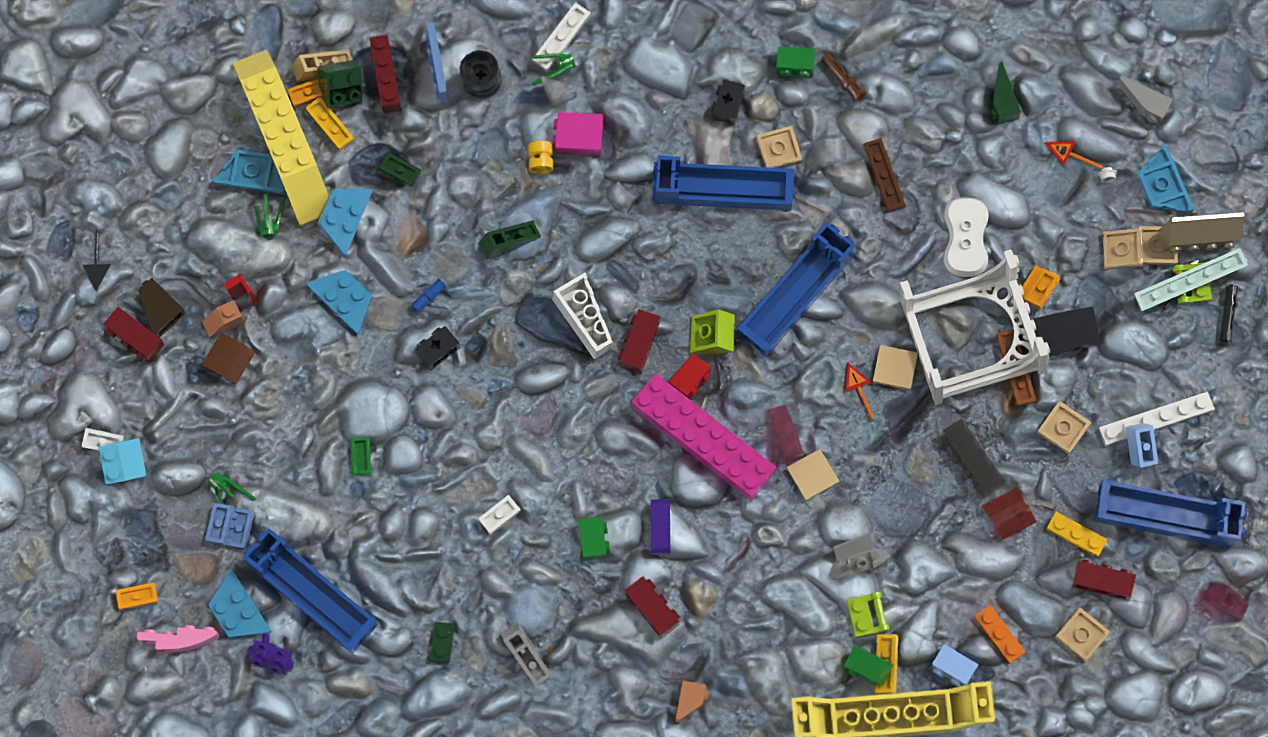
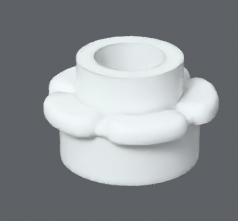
(1107, 175)

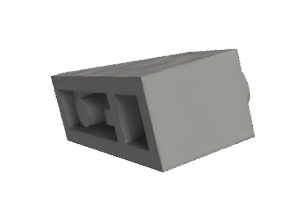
(1147, 101)
(526, 654)

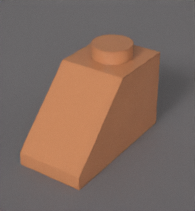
(222, 319)
(691, 699)

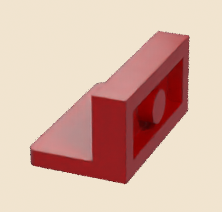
(237, 287)

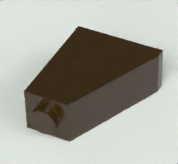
(159, 307)

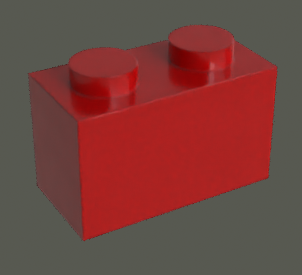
(691, 376)

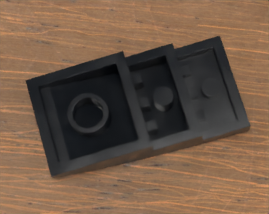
(1066, 331)

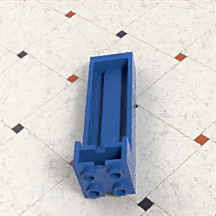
(722, 185)
(797, 289)
(1170, 514)
(309, 590)

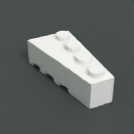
(583, 314)

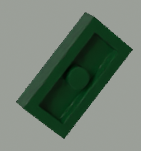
(400, 169)
(442, 642)

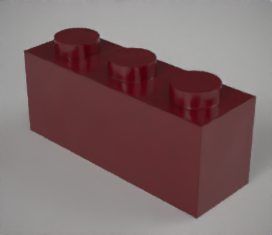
(133, 335)
(639, 341)
(1103, 580)
(652, 607)

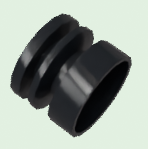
(479, 65)

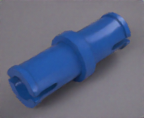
(428, 295)

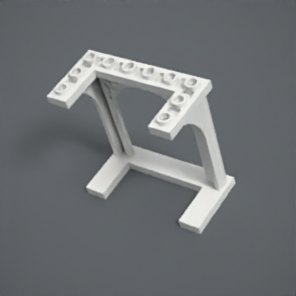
(1001, 276)

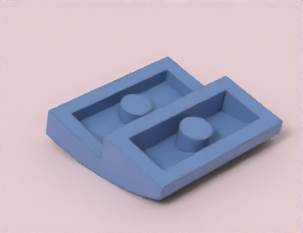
(229, 526)

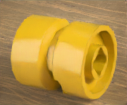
(540, 157)

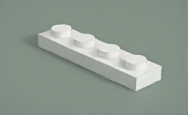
(562, 35)

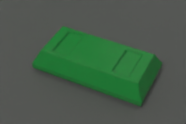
(361, 455)

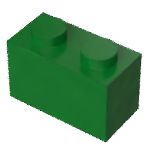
(795, 61)
(592, 538)
(869, 666)

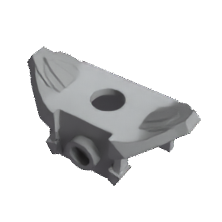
(856, 557)

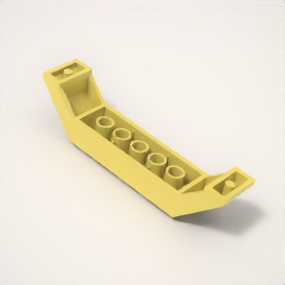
(283, 136)
(895, 713)

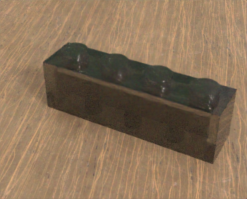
(972, 458)

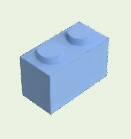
(1142, 445)
(953, 666)

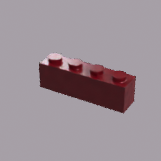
(385, 74)

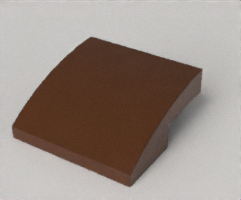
(228, 358)

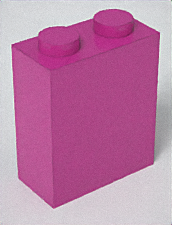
(578, 133)

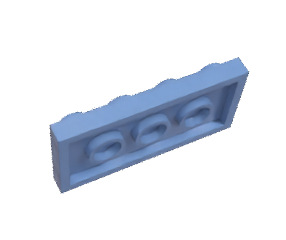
(436, 65)

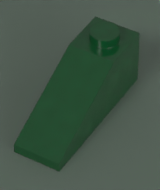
(1004, 101)
(508, 239)

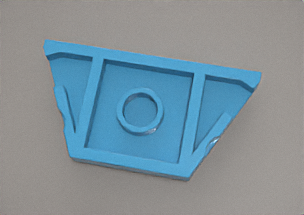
(251, 172)
(1163, 183)
(343, 215)
(344, 297)
(236, 609)

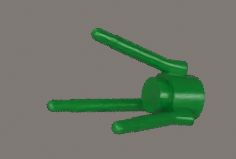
(563, 64)
(267, 227)
(219, 484)

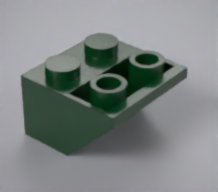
(340, 83)

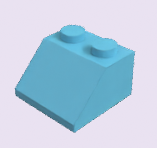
(122, 460)

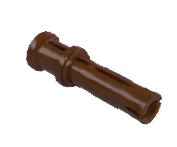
(848, 83)

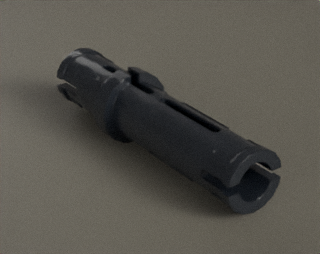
(1228, 313)

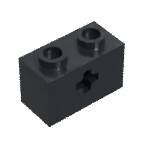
(728, 91)
(432, 356)

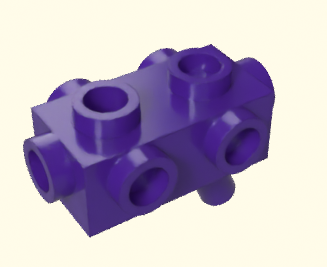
(267, 655)

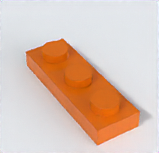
(999, 634)

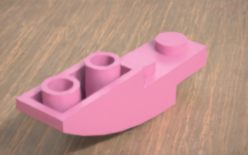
(185, 640)

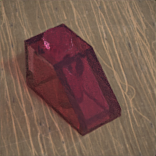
(1225, 600)

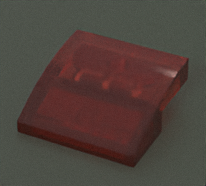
(1009, 513)

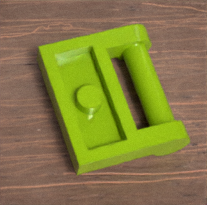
(1199, 294)
(861, 615)

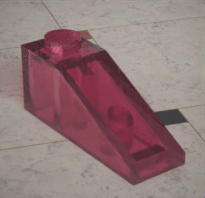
(785, 434)

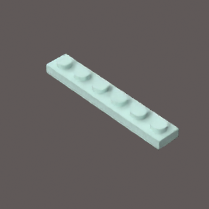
(1190, 279)

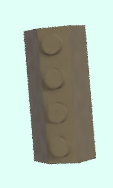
(1202, 232)

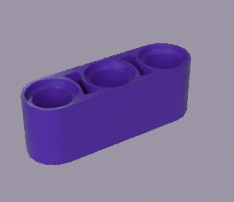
(660, 526)

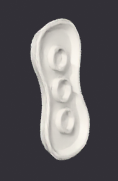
(966, 224)

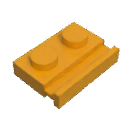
(1039, 286)

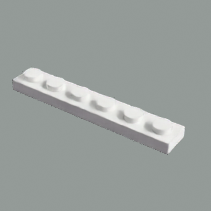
(1158, 417)

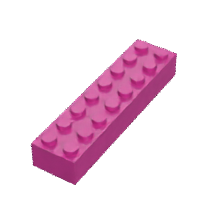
(703, 437)

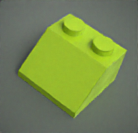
(712, 333)

